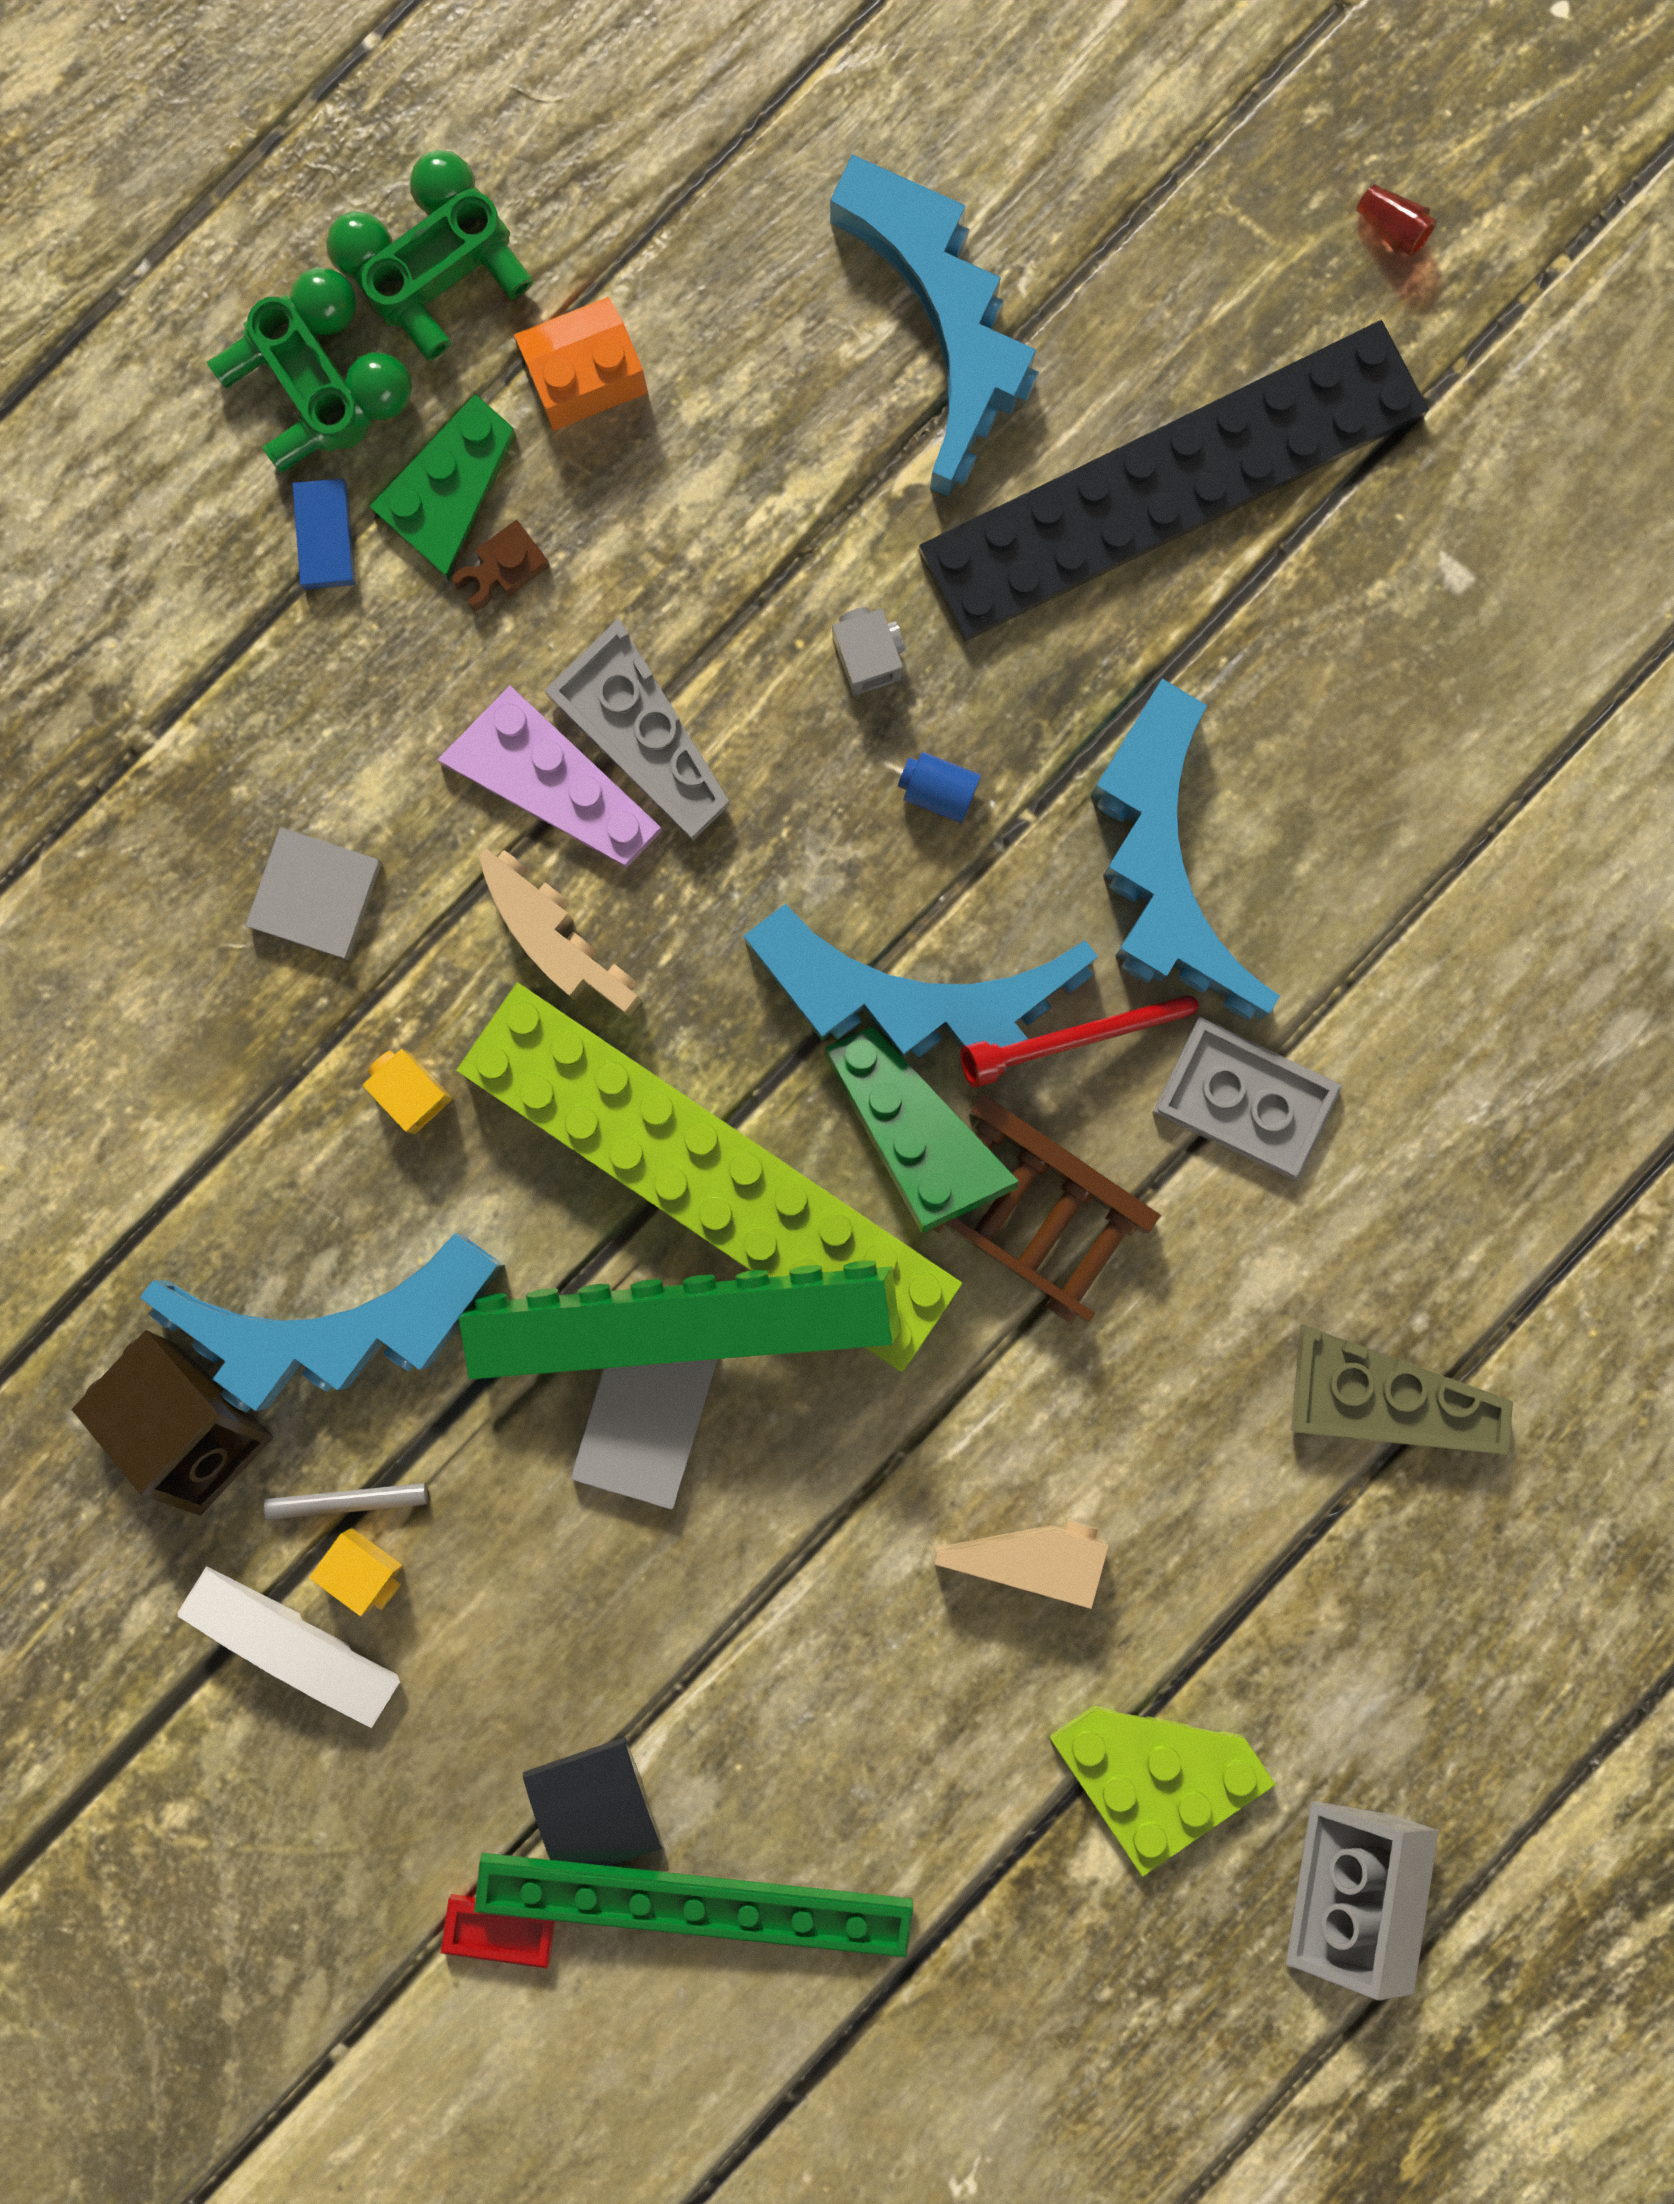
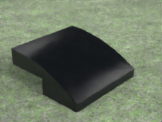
(593, 1807)

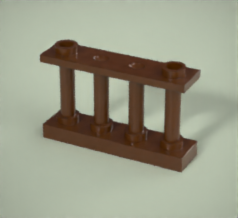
(1080, 1186)

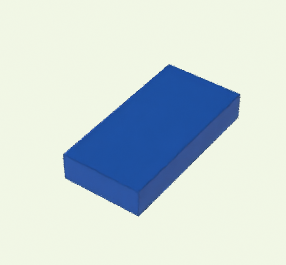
(324, 534)

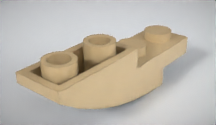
(538, 925)

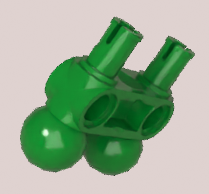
(429, 254)
(374, 386)

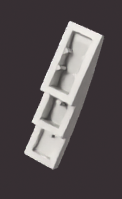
(288, 1647)

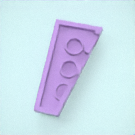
(539, 770)

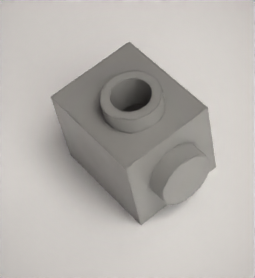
(868, 649)

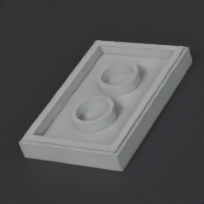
(1247, 1099)
(644, 1429)

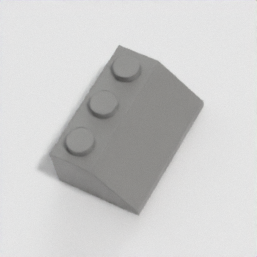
(1362, 1899)

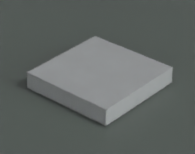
(314, 893)

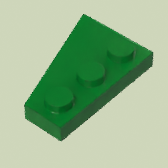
(444, 485)

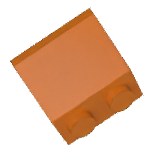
(582, 363)

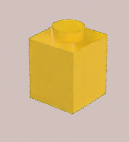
(406, 1090)
(357, 1573)

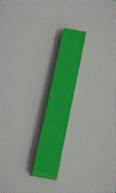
(693, 1905)

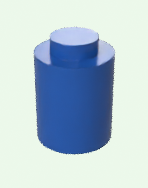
(939, 786)

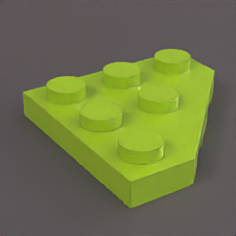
(1159, 1778)

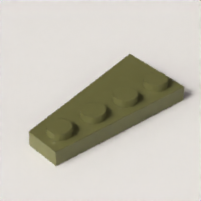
(1383, 1399)

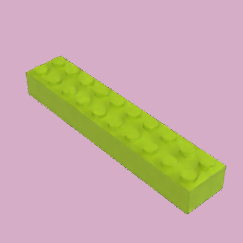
(690, 1160)

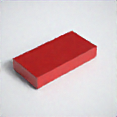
(495, 1936)

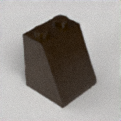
(169, 1425)

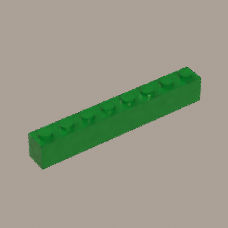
(681, 1322)

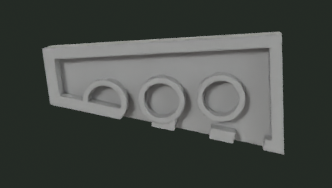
(631, 721)

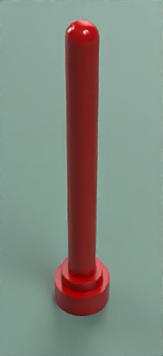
(985, 1062)

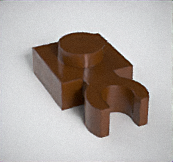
(508, 561)

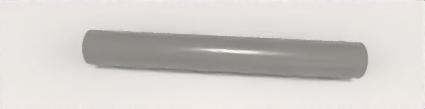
(346, 1501)

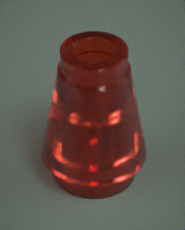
(1397, 220)

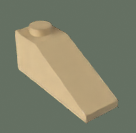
(1038, 1560)

